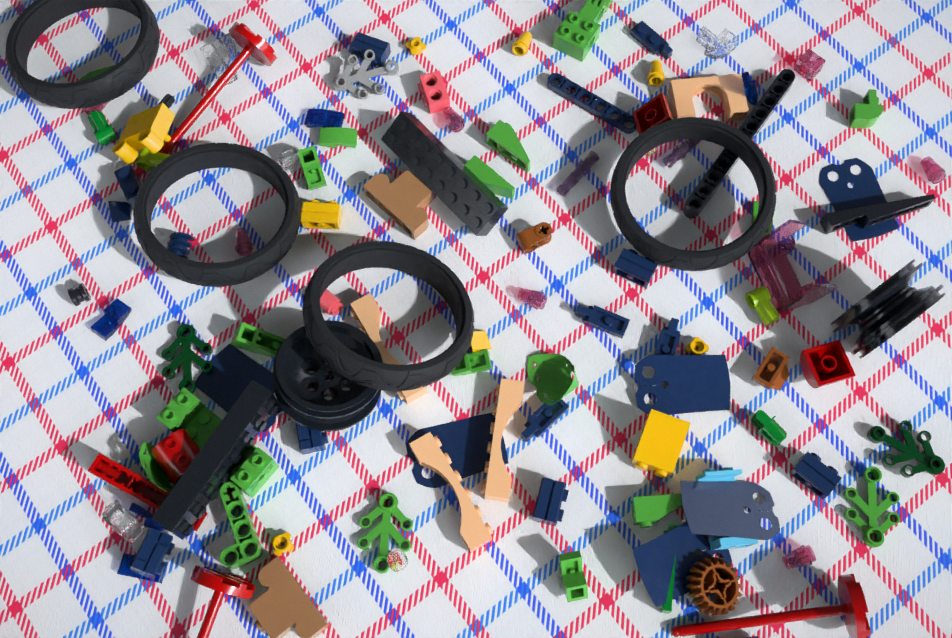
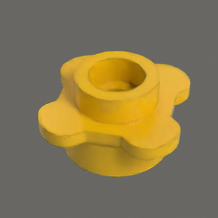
(416, 50)
(697, 342)
(277, 540)

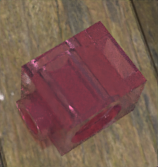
(809, 64)

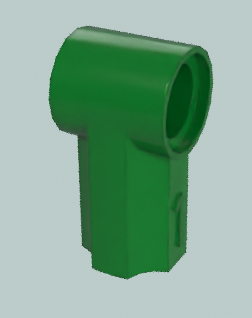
(103, 130)

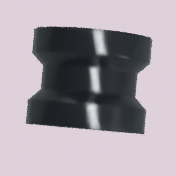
(79, 294)

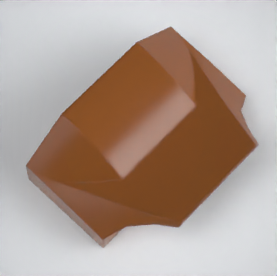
(773, 370)

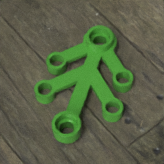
(871, 510)
(385, 528)

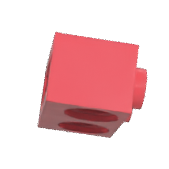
(437, 91)

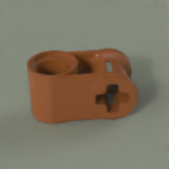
(533, 238)

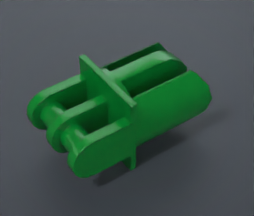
(768, 428)

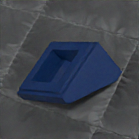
(119, 211)

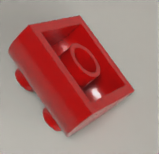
(652, 113)
(825, 364)
(175, 454)

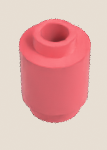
(330, 303)

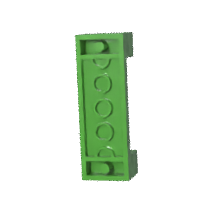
(191, 414)

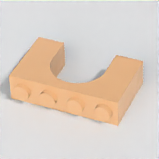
(726, 87)

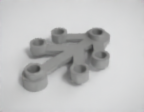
(363, 76)

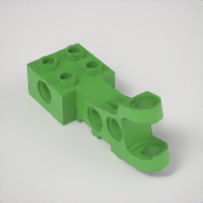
(580, 30)

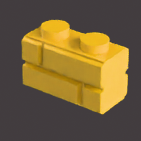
(321, 215)

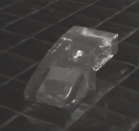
(289, 159)

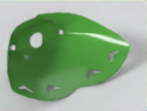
(554, 376)
(153, 469)

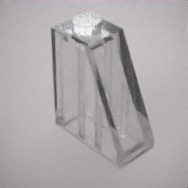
(220, 55)

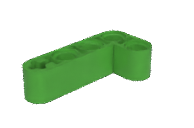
(237, 524)

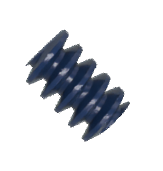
(179, 242)

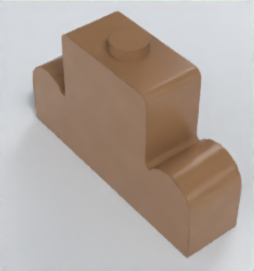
(401, 200)
(285, 605)

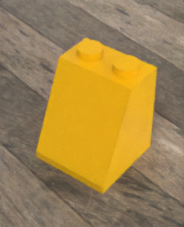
(660, 443)

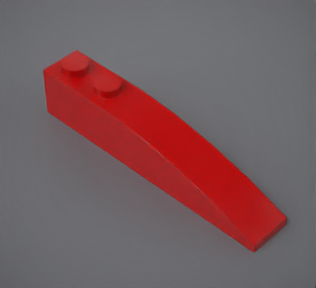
(131, 483)

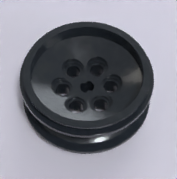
(888, 309)
(309, 408)

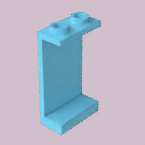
(724, 542)

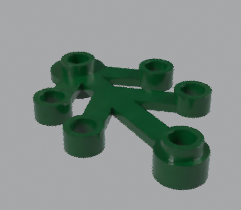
(186, 356)
(909, 450)

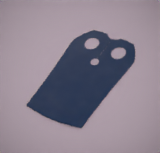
(865, 193)
(231, 376)
(694, 382)
(464, 443)
(719, 511)
(657, 559)

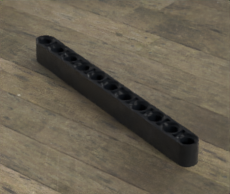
(754, 122)

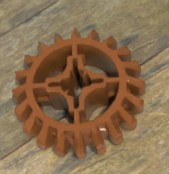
(724, 593)

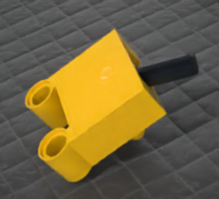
(146, 131)

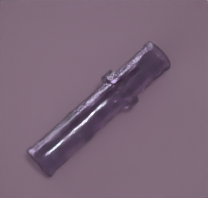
(680, 151)
(582, 168)

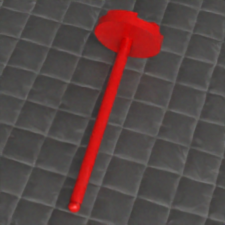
(251, 45)
(221, 584)
(851, 606)

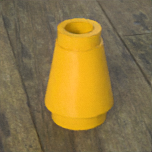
(521, 45)
(656, 73)

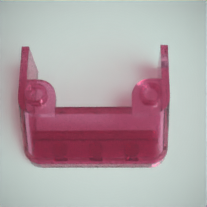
(777, 273)

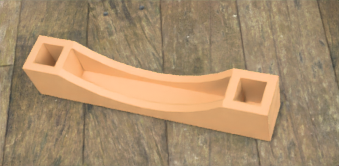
(369, 315)
(429, 455)
(498, 479)

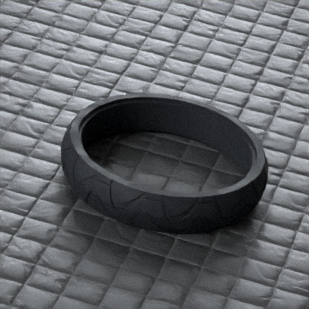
(92, 91)
(710, 131)
(206, 157)
(397, 257)

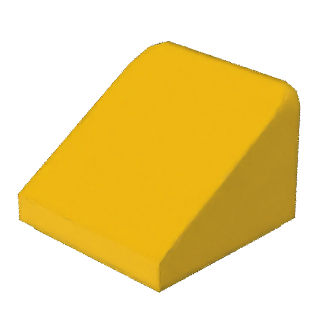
(479, 341)

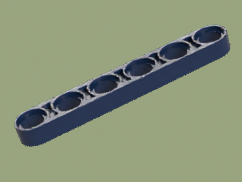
(589, 105)

